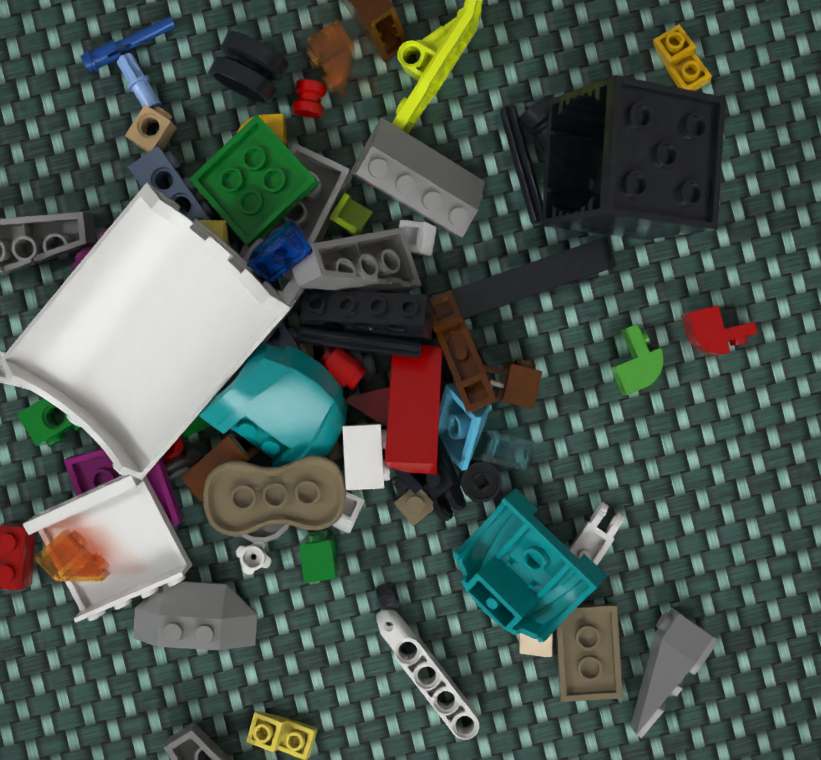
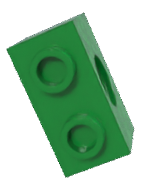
(41, 425)
(319, 556)

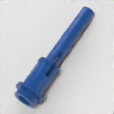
(113, 50)

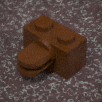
(517, 383)

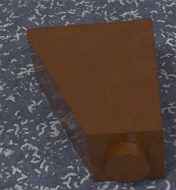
(379, 24)
(229, 449)

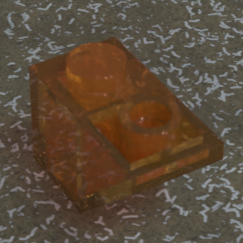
(335, 54)
(70, 560)

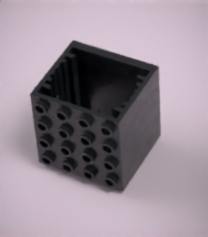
(633, 160)

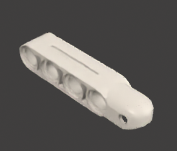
(449, 712)

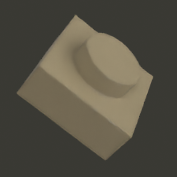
(414, 506)

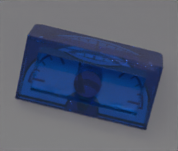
(279, 252)

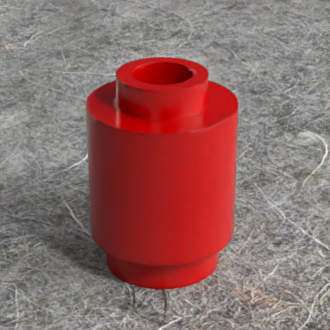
(343, 367)

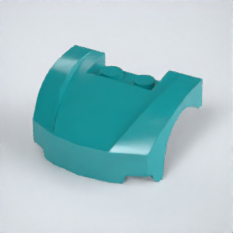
(281, 405)
(523, 571)

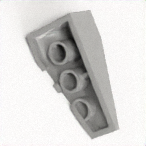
(676, 649)

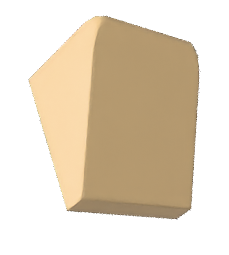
(532, 647)

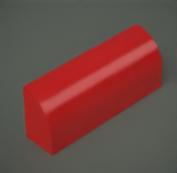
(414, 412)

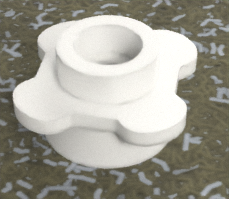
(250, 565)

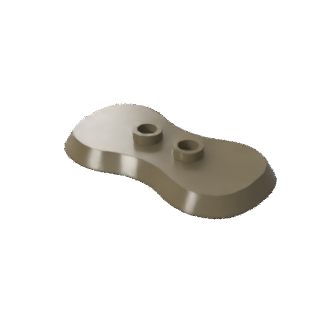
(249, 497)

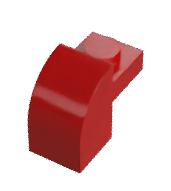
(707, 333)

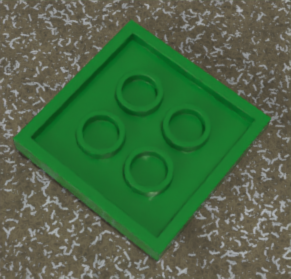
(253, 181)

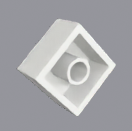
(364, 456)

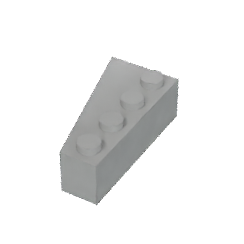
(360, 264)

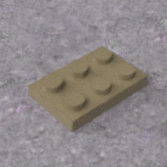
(589, 654)

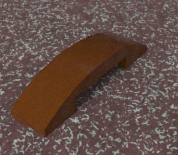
(461, 353)

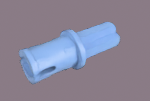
(138, 81)

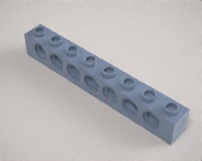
(156, 166)

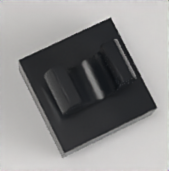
(412, 480)

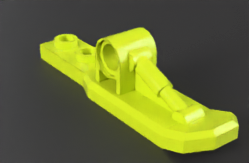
(438, 57)

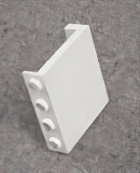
(129, 531)

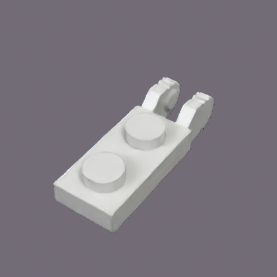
(594, 541)

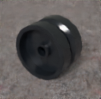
(248, 67)

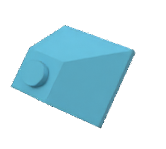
(458, 428)

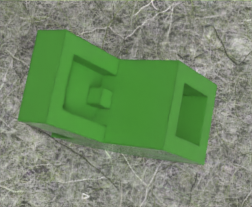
(644, 365)

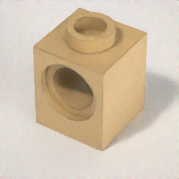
(138, 131)

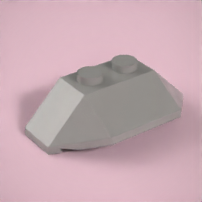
(195, 617)

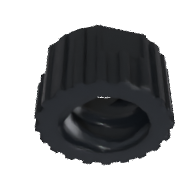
(388, 596)

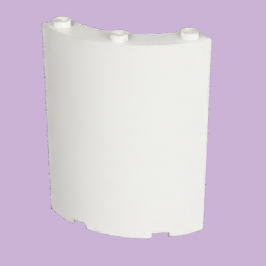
(145, 331)

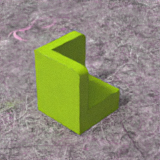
(350, 216)

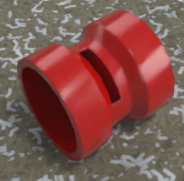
(309, 98)

